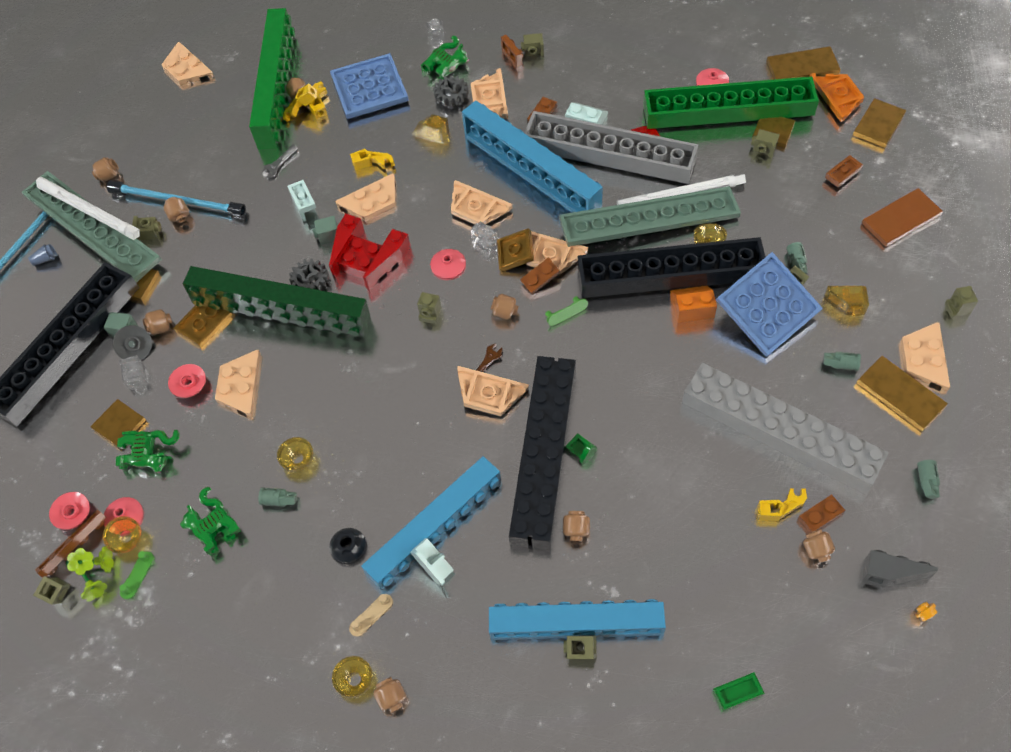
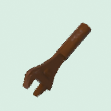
(490, 356)

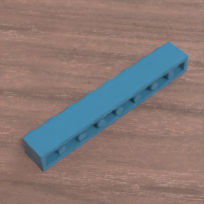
(432, 522)
(576, 619)

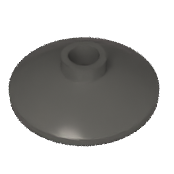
(132, 333)

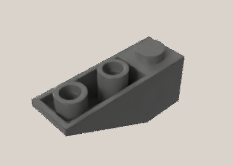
(892, 570)

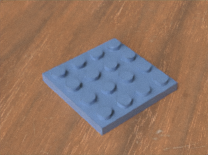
(369, 86)
(769, 304)

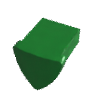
(581, 449)

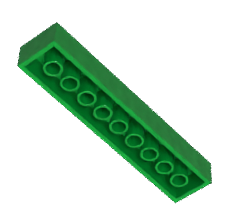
(272, 79)
(730, 102)

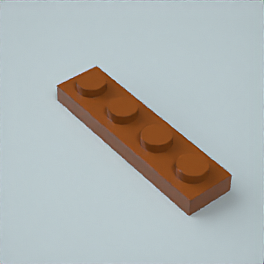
(78, 537)

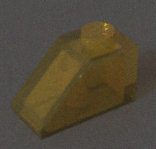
(433, 128)
(848, 299)

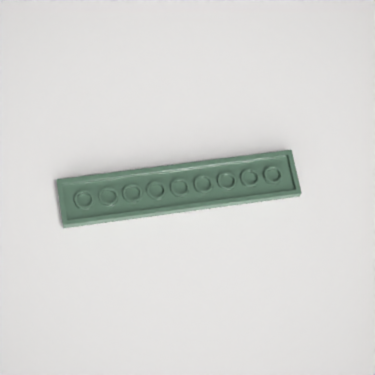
(649, 216)
(109, 243)

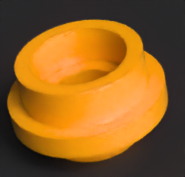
(926, 611)

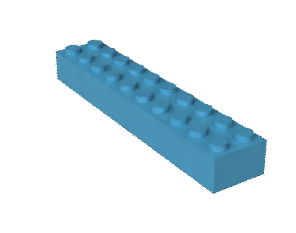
(531, 159)

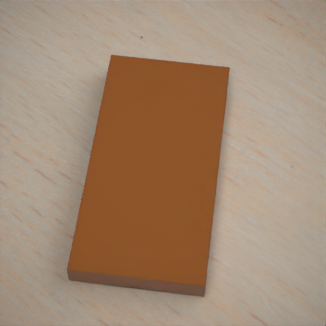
(902, 217)

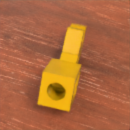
(303, 97)
(317, 107)
(364, 159)
(785, 508)

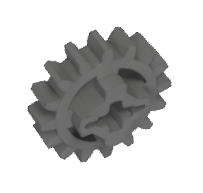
(450, 90)
(308, 275)

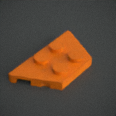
(839, 93)

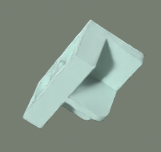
(301, 198)
(432, 561)

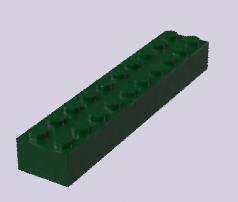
(277, 301)

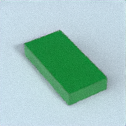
(738, 691)

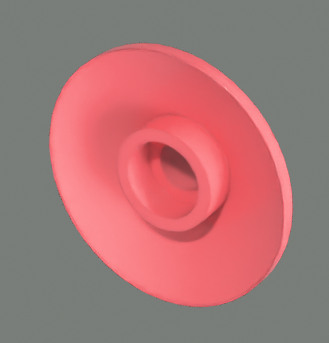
(711, 76)
(448, 269)
(182, 376)
(64, 505)
(130, 508)

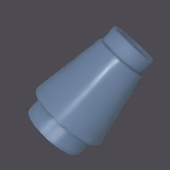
(42, 255)

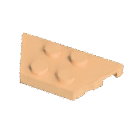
(184, 66)
(490, 92)
(371, 199)
(476, 205)
(556, 250)
(925, 356)
(238, 383)
(489, 392)

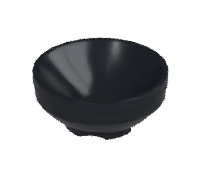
(351, 554)

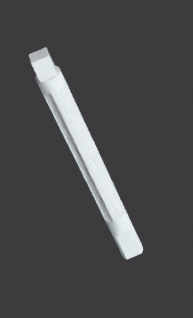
(725, 181)
(84, 206)

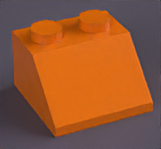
(694, 303)

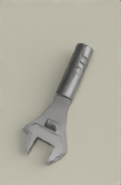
(273, 167)

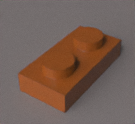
(512, 51)
(545, 106)
(844, 171)
(540, 275)
(821, 514)

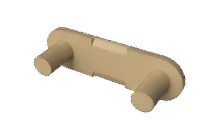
(371, 615)

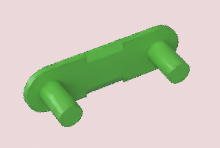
(561, 315)
(137, 575)

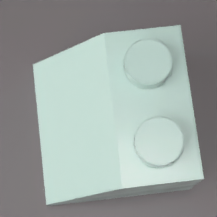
(586, 113)

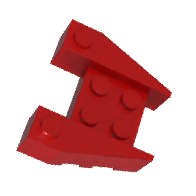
(363, 257)

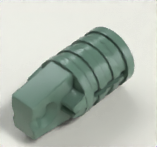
(797, 256)
(843, 360)
(929, 478)
(276, 497)

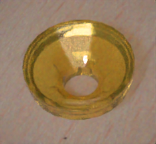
(709, 233)
(291, 448)
(115, 528)
(348, 667)

